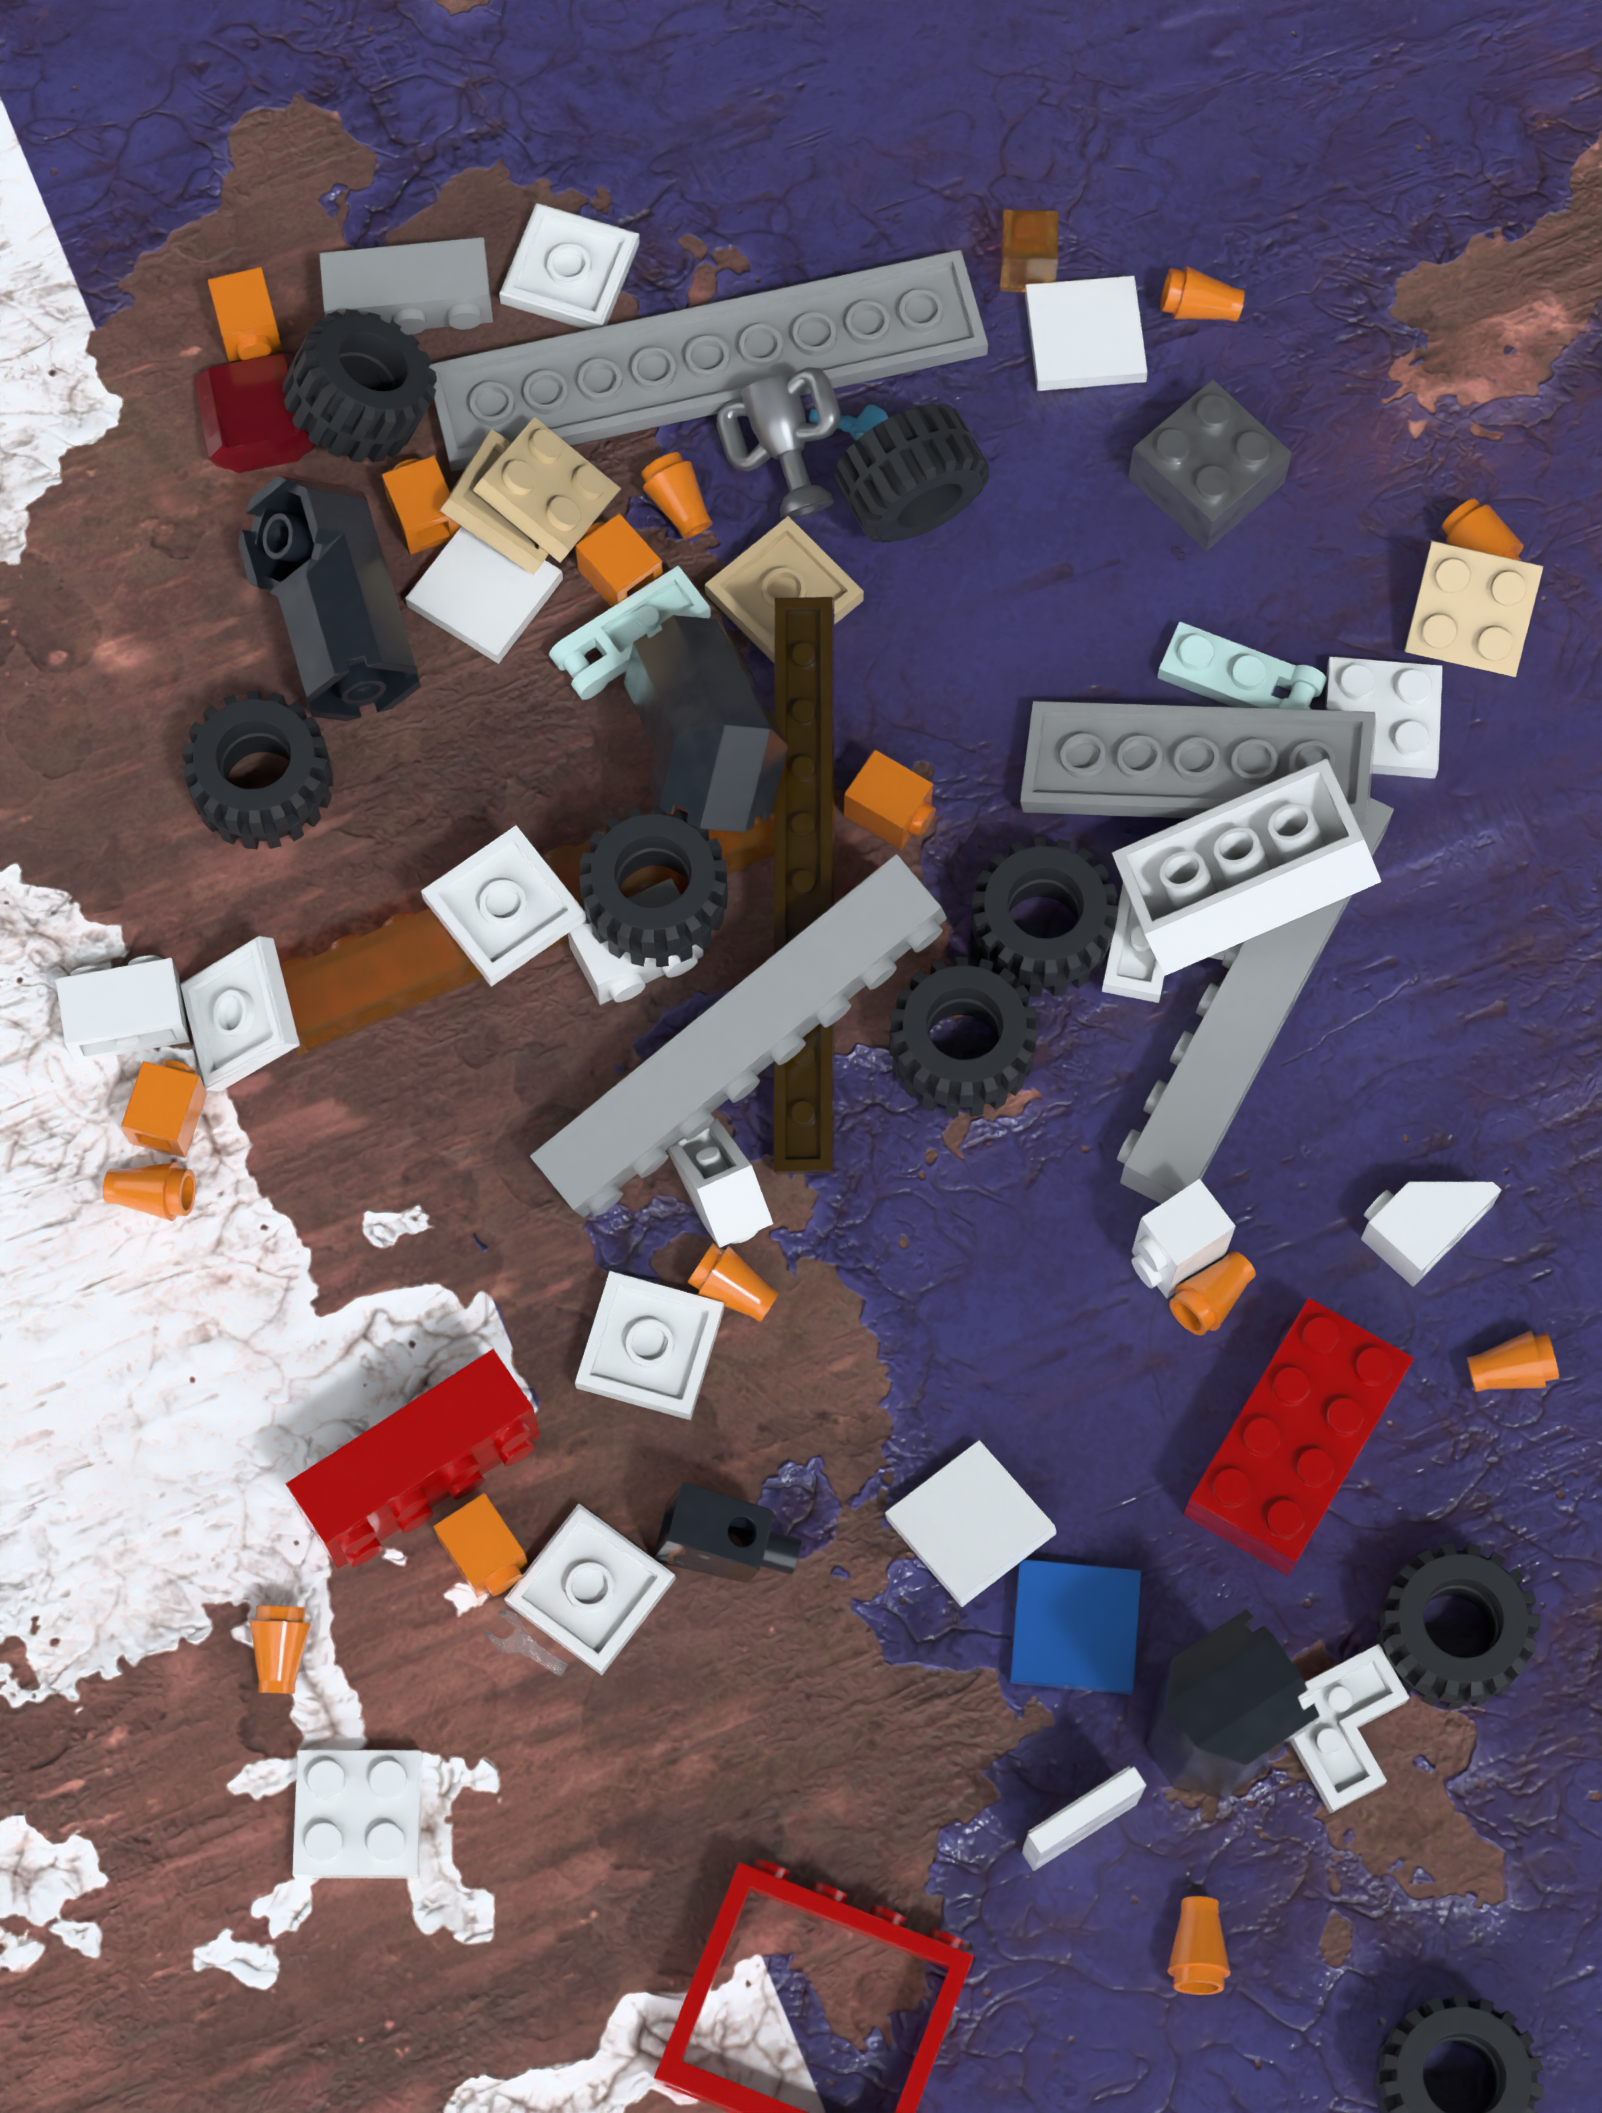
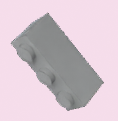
(411, 284)

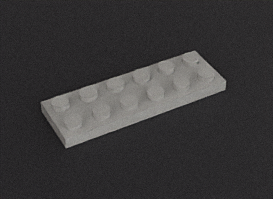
(1184, 757)

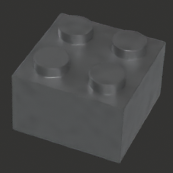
(1209, 465)

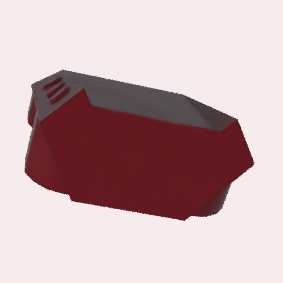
(247, 415)

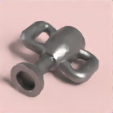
(781, 428)

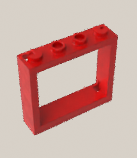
(829, 1905)

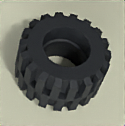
(359, 386)
(912, 473)
(248, 729)
(643, 843)
(1054, 875)
(971, 993)
(1488, 1588)
(1464, 2022)

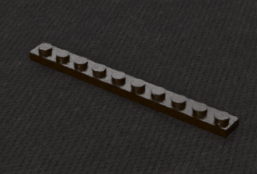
(805, 864)

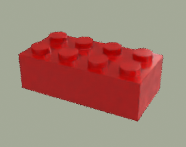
(1298, 1437)
(416, 1460)

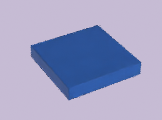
(1075, 1627)

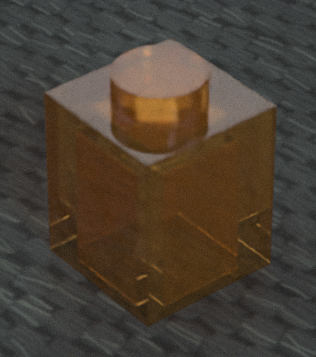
(1028, 248)

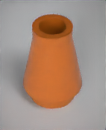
(1199, 297)
(676, 492)
(153, 1189)
(731, 1280)
(1209, 1296)
(1515, 1364)
(278, 1646)
(1199, 1948)

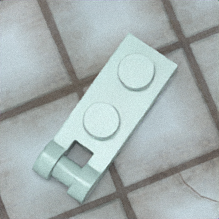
(621, 626)
(1235, 672)

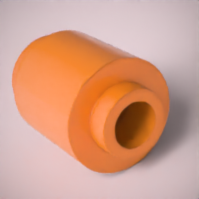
(1481, 530)

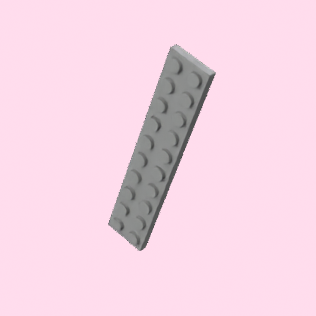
(704, 355)

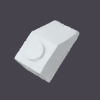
(721, 1185)
(1424, 1222)

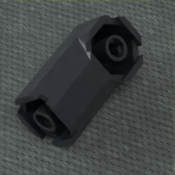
(337, 599)
(706, 724)
(1226, 1710)

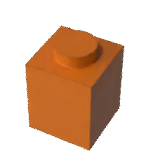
(245, 315)
(415, 498)
(616, 560)
(889, 800)
(164, 1107)
(482, 1547)

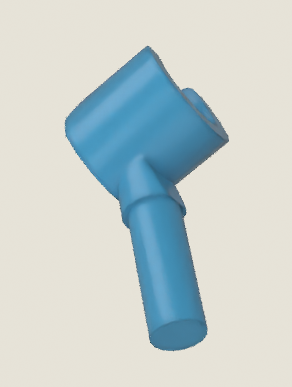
(857, 427)

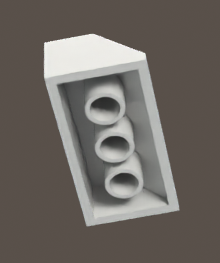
(1246, 867)

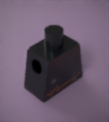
(697, 1536)

